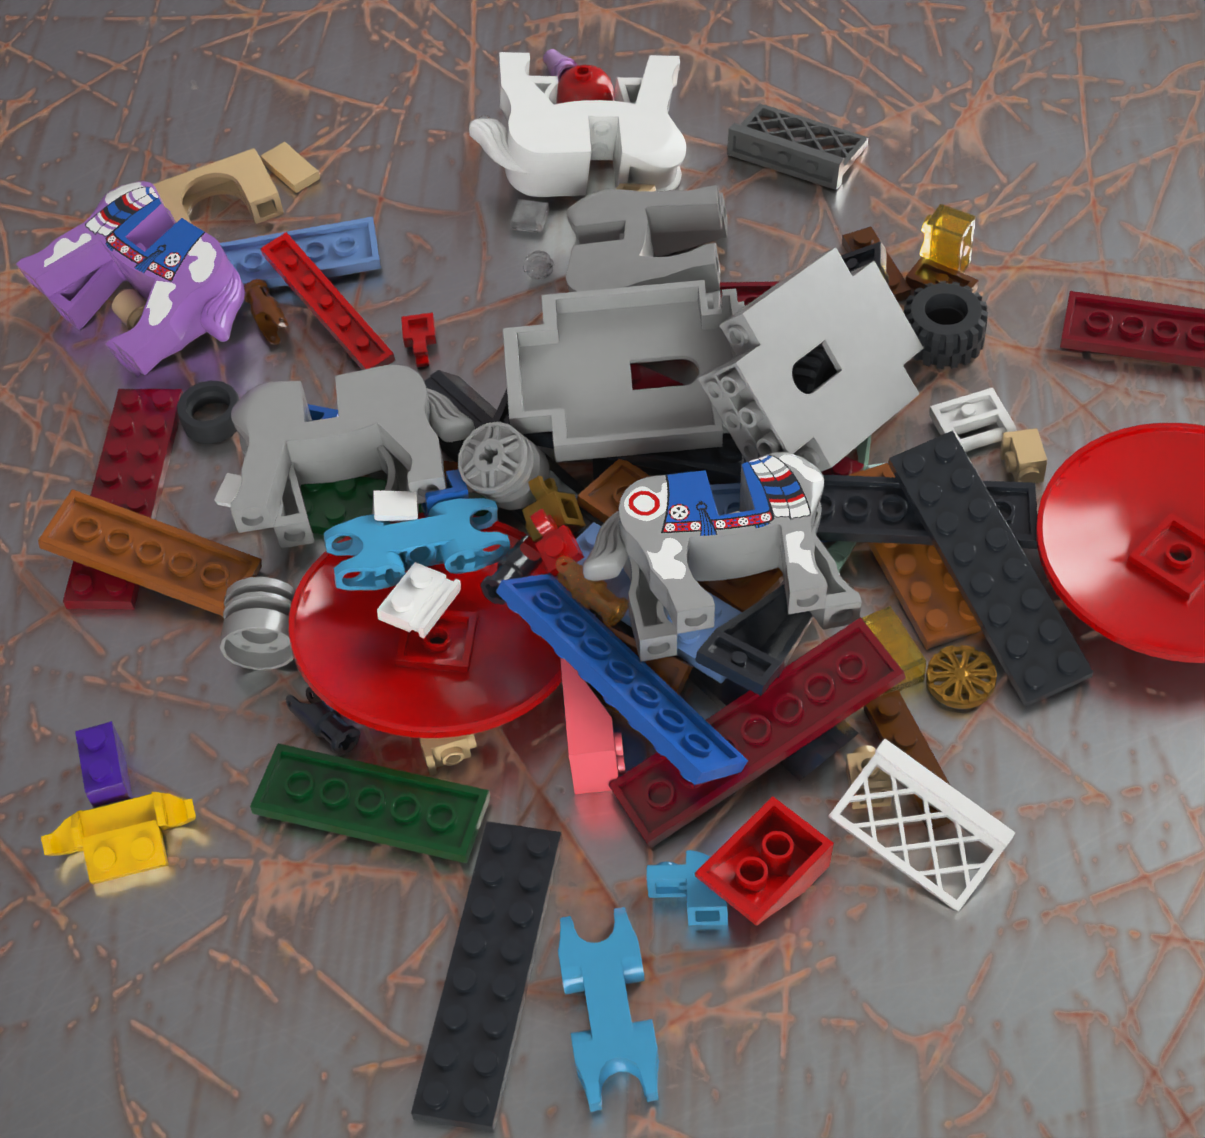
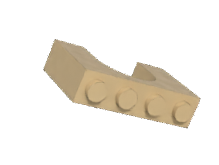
(237, 175)

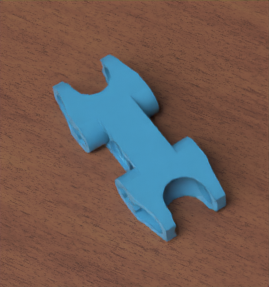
(388, 550)
(614, 1040)

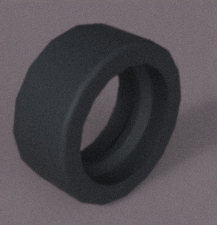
(200, 396)

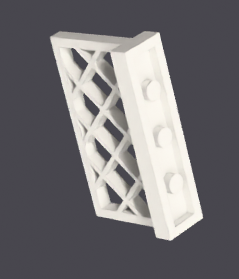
(941, 797)

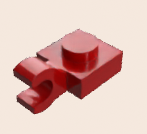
(418, 333)
(555, 542)

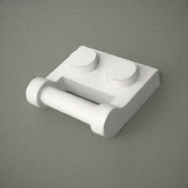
(972, 413)

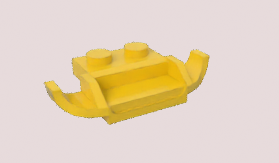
(121, 835)

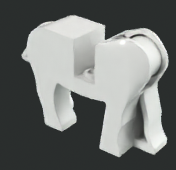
(553, 143)

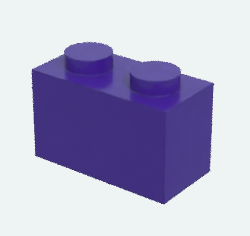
(103, 765)

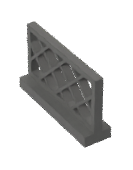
(796, 158)

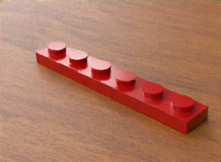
(327, 303)

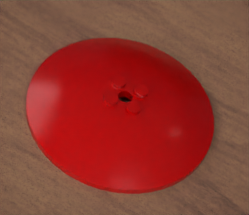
(1111, 531)
(403, 683)

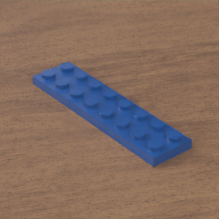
(622, 679)

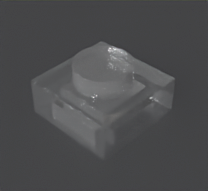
(530, 216)

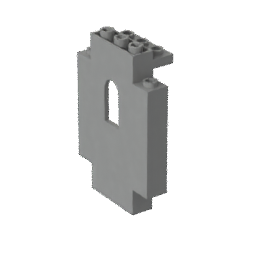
(862, 335)
(577, 370)

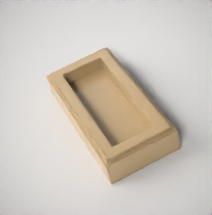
(290, 167)

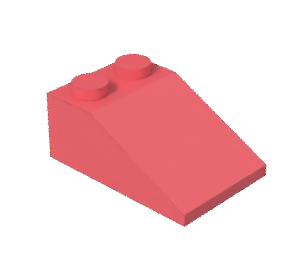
(593, 746)

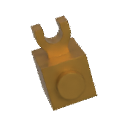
(559, 505)

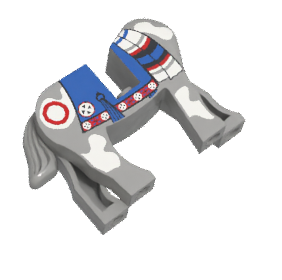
(674, 537)

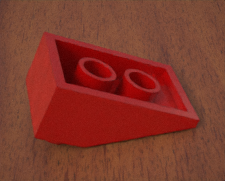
(767, 862)

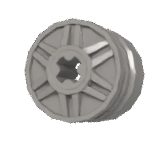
(500, 463)
(257, 623)

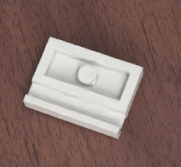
(418, 599)

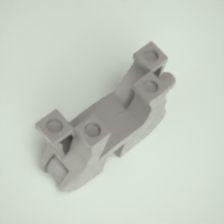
(628, 230)
(382, 424)

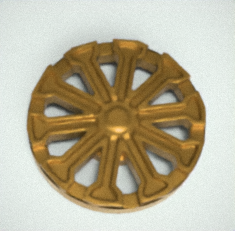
(961, 676)

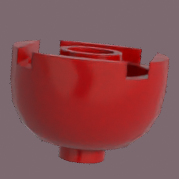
(584, 84)

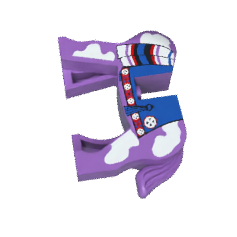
(169, 263)

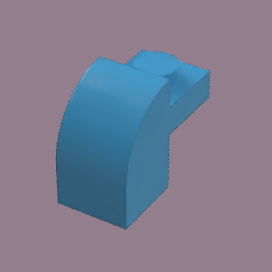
(676, 880)

